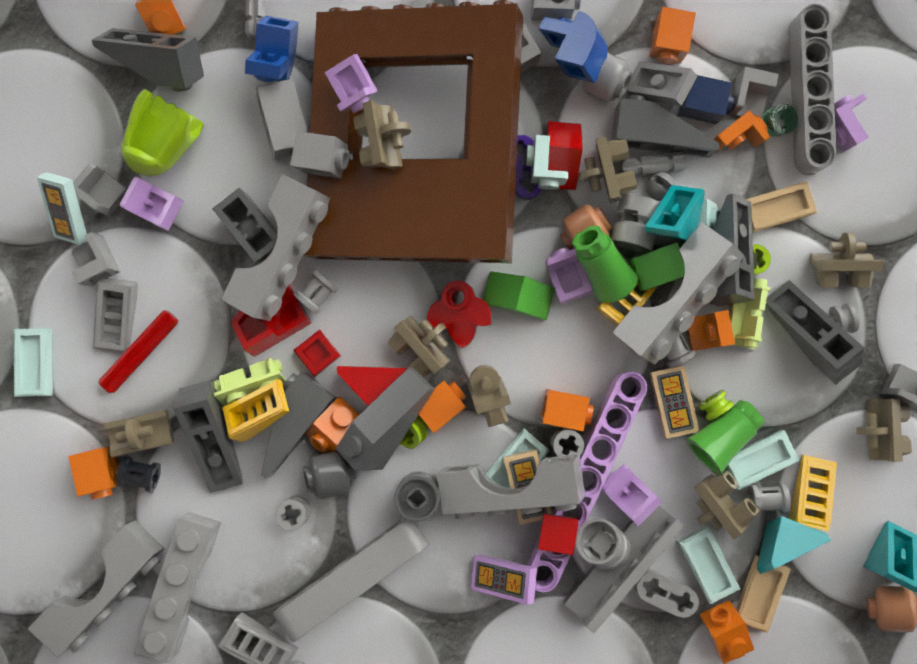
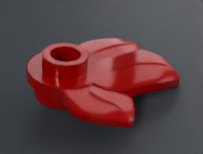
(460, 318)

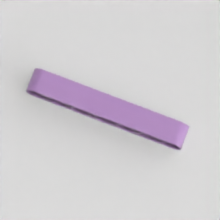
(599, 467)

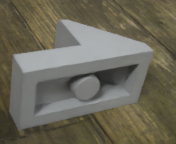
(662, 83)

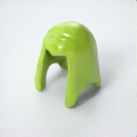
(157, 134)

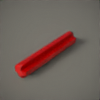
(138, 351)

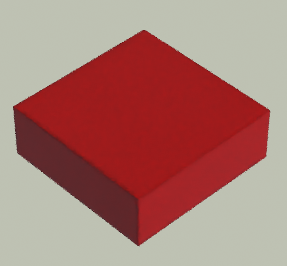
(317, 353)
(558, 533)

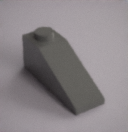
(157, 57)
(656, 129)
(736, 226)
(815, 332)
(305, 403)
(385, 422)
(207, 435)

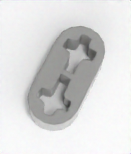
(663, 600)

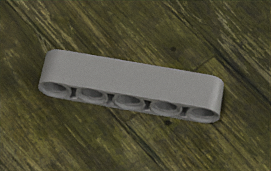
(820, 76)
(350, 579)

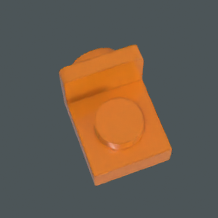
(748, 127)
(711, 331)

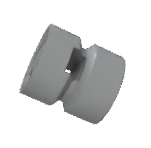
(630, 230)
(603, 544)

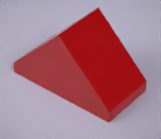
(565, 150)
(369, 381)

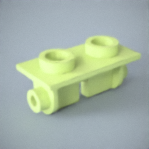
(747, 318)
(236, 385)

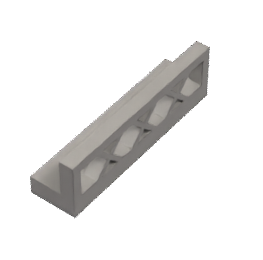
(603, 590)

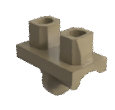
(384, 135)
(609, 153)
(860, 265)
(424, 341)
(489, 394)
(884, 429)
(139, 433)
(720, 508)

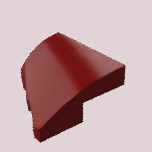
(260, 334)

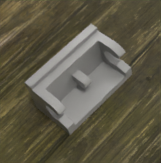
(280, 116)

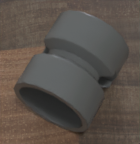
(417, 496)

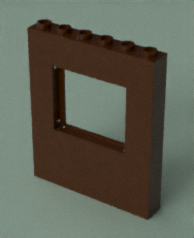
(429, 205)

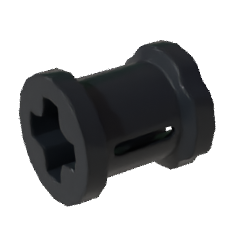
(128, 467)

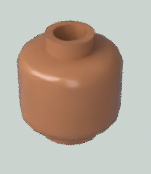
(580, 220)
(893, 609)

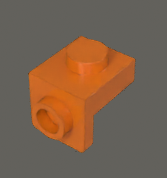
(160, 16)
(331, 426)
(727, 631)

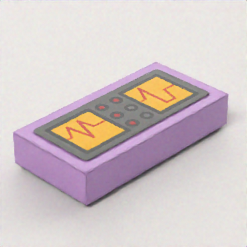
(504, 579)

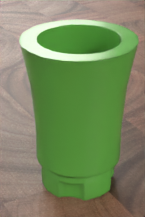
(604, 265)
(726, 436)

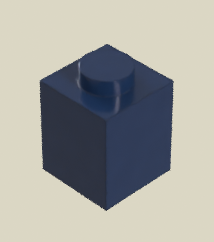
(708, 100)

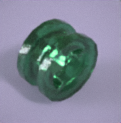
(786, 113)

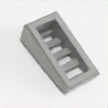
(102, 313)
(254, 628)

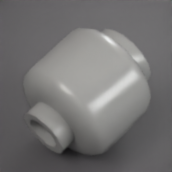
(612, 79)

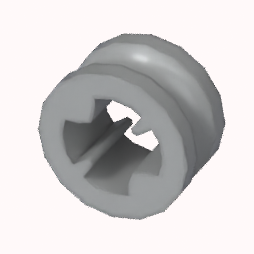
(845, 317)

